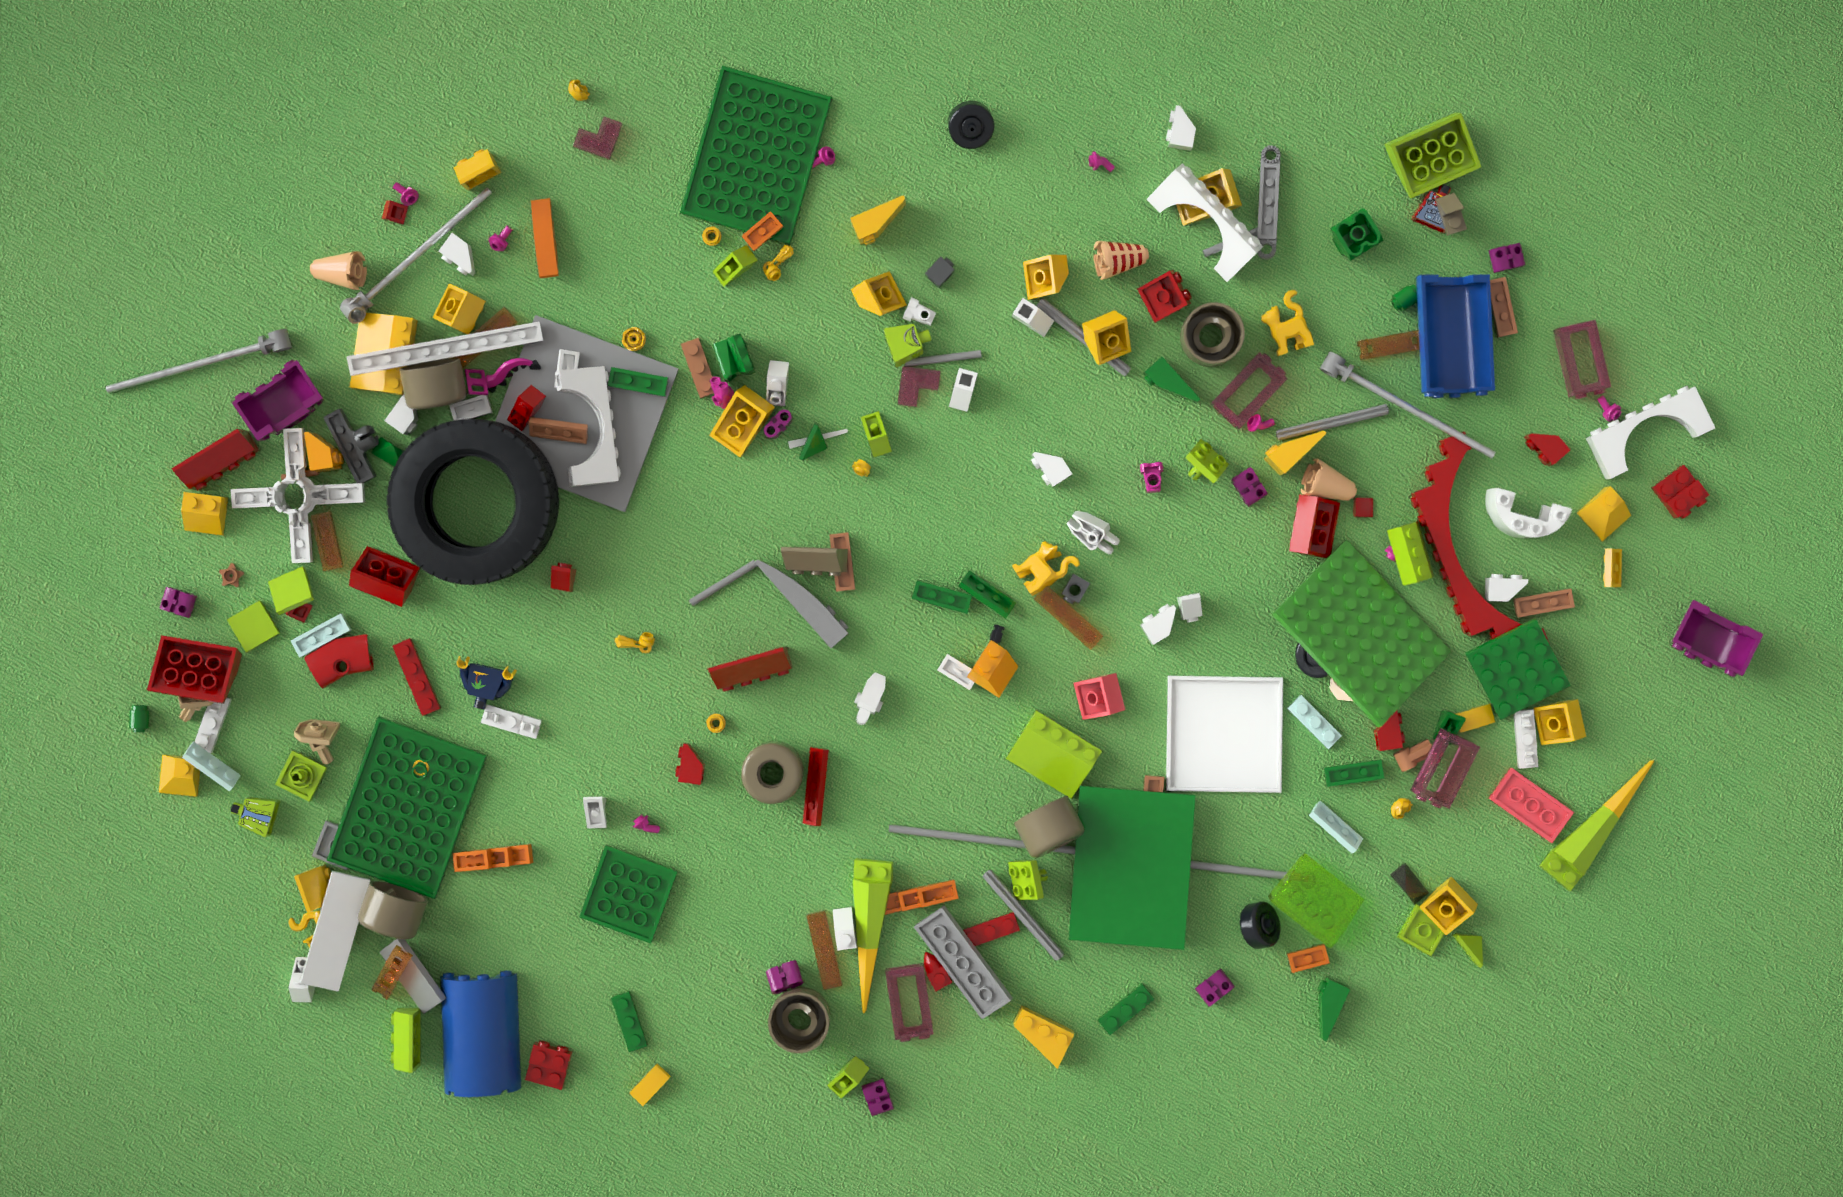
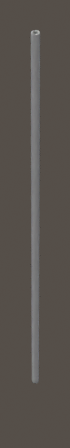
(1071, 850)

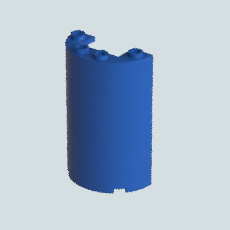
(1455, 335)
(480, 1034)

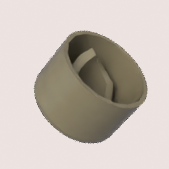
(1230, 326)
(433, 383)
(789, 761)
(1049, 827)
(392, 910)
(795, 1039)

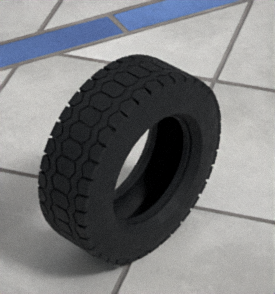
(413, 513)

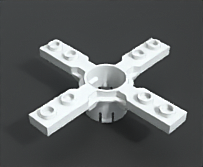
(313, 494)

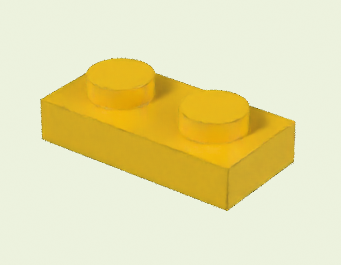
(1613, 567)

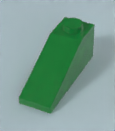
(1167, 379)
(1331, 1000)

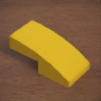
(1477, 717)
(649, 1084)

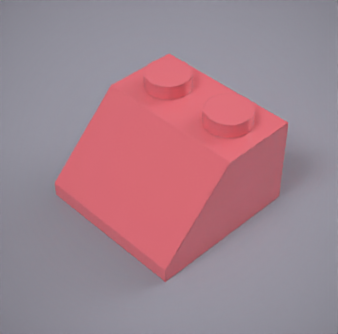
(1099, 696)

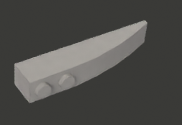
(813, 611)

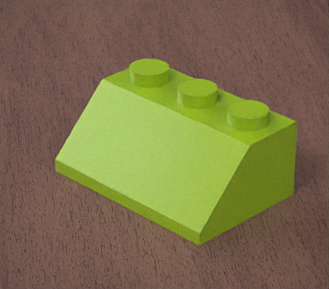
(1410, 553)
(406, 1039)

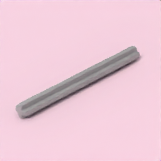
(1077, 332)
(1332, 422)
(1023, 915)

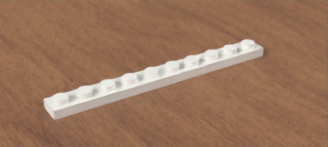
(444, 348)

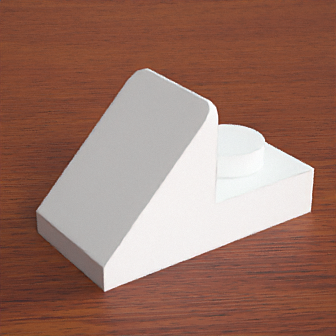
(595, 812)

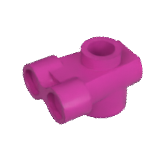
(722, 392)
(1152, 472)

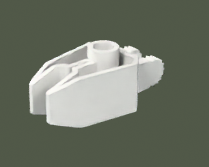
(1092, 531)
(869, 699)

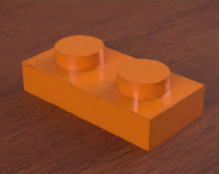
(762, 231)
(1308, 958)

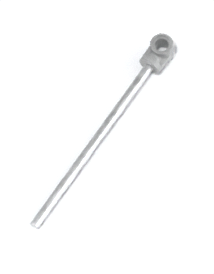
(355, 308)
(277, 340)
(1334, 366)

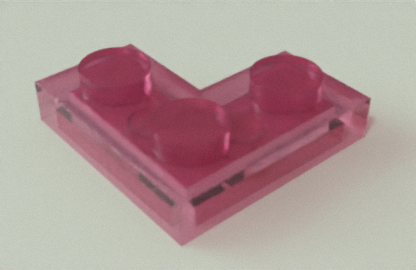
(601, 143)
(912, 380)

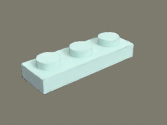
(321, 635)
(1314, 721)
(211, 766)
(1336, 827)

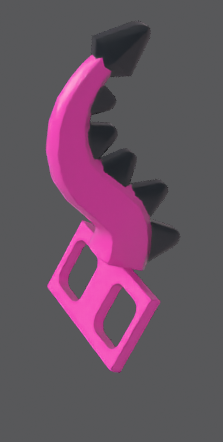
(498, 378)

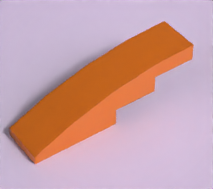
(544, 238)
(492, 858)
(921, 896)

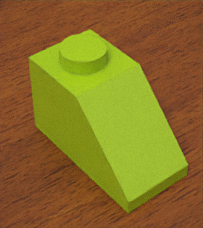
(735, 265)
(876, 434)
(848, 1077)

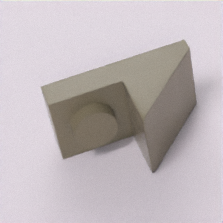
(1451, 214)

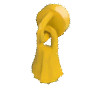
(773, 272)
(645, 640)

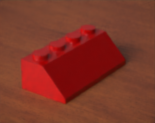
(216, 459)

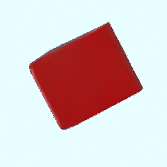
(394, 212)
(1362, 507)
(301, 612)

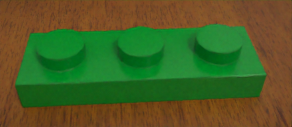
(638, 381)
(987, 594)
(942, 597)
(1354, 773)
(1125, 1009)
(629, 1021)

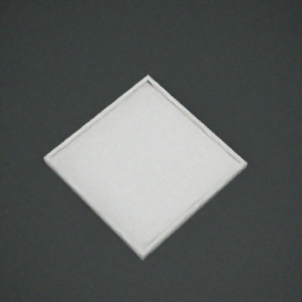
(1224, 734)

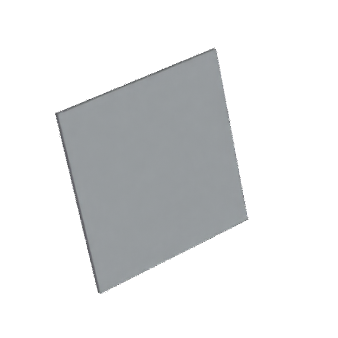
(634, 412)

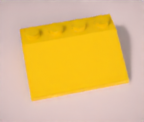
(382, 333)

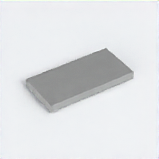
(416, 979)

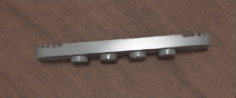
(1268, 201)

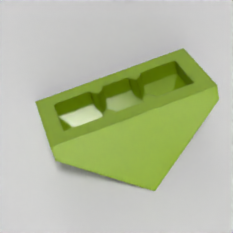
(1472, 946)

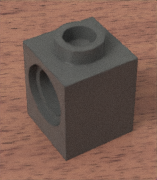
(940, 271)
(1083, 585)

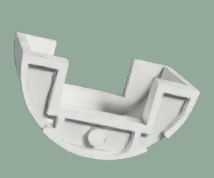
(1499, 505)

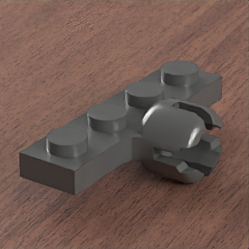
(353, 444)

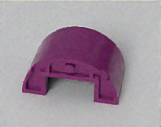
(279, 403)
(1715, 640)

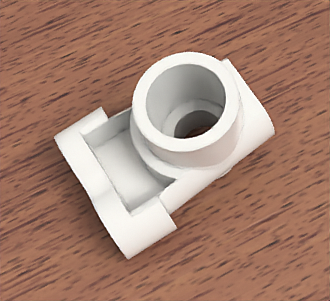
(914, 312)

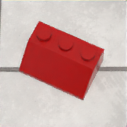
(1314, 526)
(383, 576)

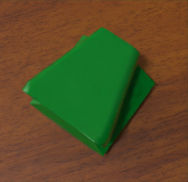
(1356, 234)
(733, 357)

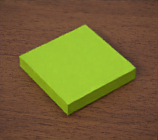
(291, 590)
(253, 626)
(1421, 931)

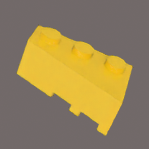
(1045, 1034)

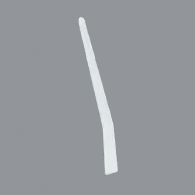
(799, 442)

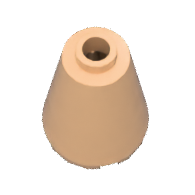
(341, 270)
(1326, 482)

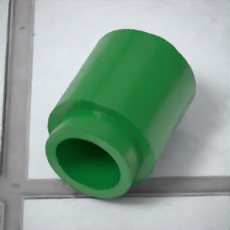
(1405, 298)
(139, 718)

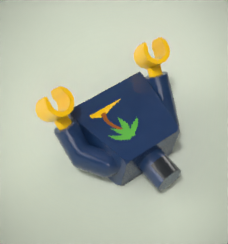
(484, 681)

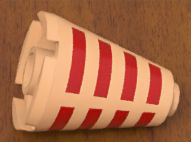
(1118, 257)

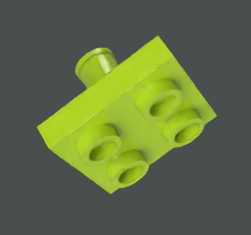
(1206, 462)
(301, 775)
(1027, 879)

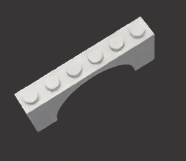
(1185, 188)
(592, 387)
(1610, 443)

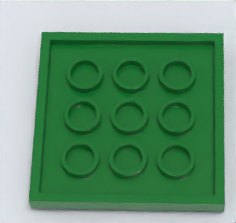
(1517, 669)
(628, 894)

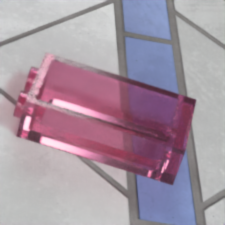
(1568, 363)
(1277, 379)
(1455, 774)
(901, 1032)

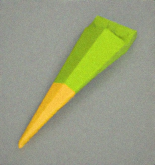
(1577, 851)
(871, 894)

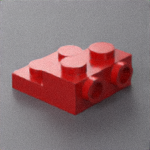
(1165, 295)
(1680, 492)
(548, 1064)

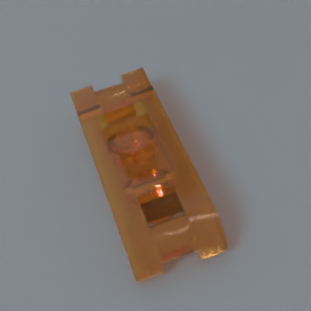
(1388, 345)
(391, 972)

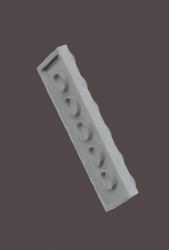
(963, 962)

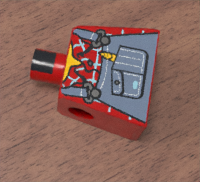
(1428, 213)

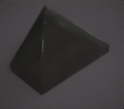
(1409, 883)

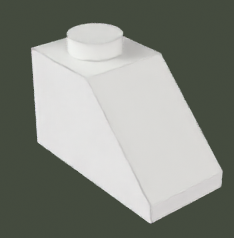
(402, 417)
(1190, 607)
(844, 928)

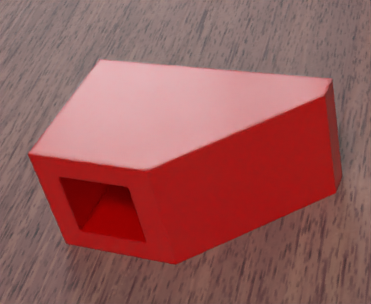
(525, 407)
(1549, 447)
(562, 577)
(1389, 735)
(691, 766)

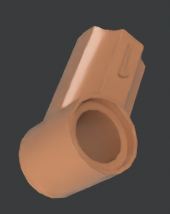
(1409, 757)

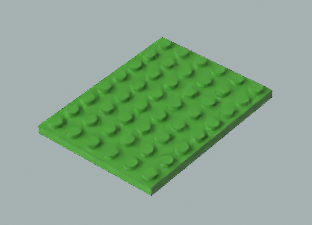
(1361, 633)

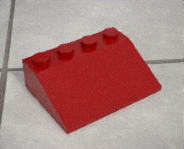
(751, 668)
(194, 669)

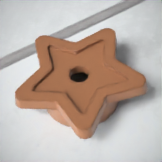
(226, 575)

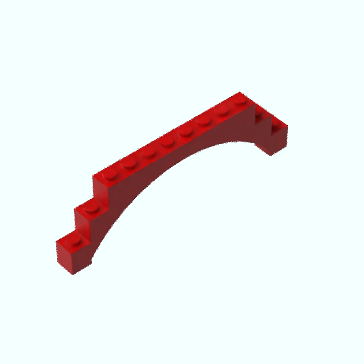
(1433, 512)

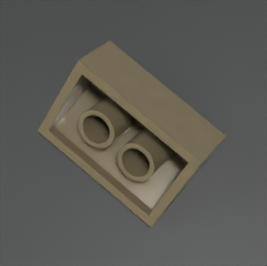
(815, 560)

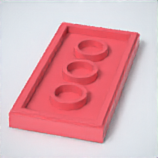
(1531, 805)

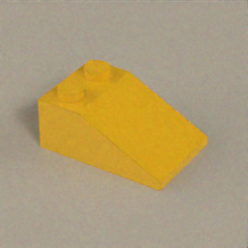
(1218, 183)
(874, 221)
(742, 420)
(1285, 455)

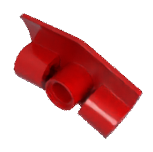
(326, 660)

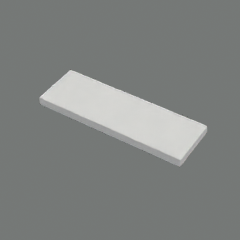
(334, 931)

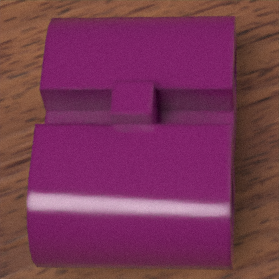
(1506, 257)
(778, 424)
(1249, 486)
(178, 602)
(784, 977)
(1214, 987)
(877, 1097)

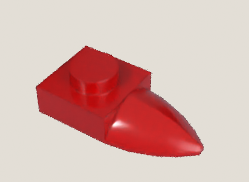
(935, 972)

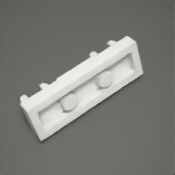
(511, 721)
(212, 724)
(1525, 739)

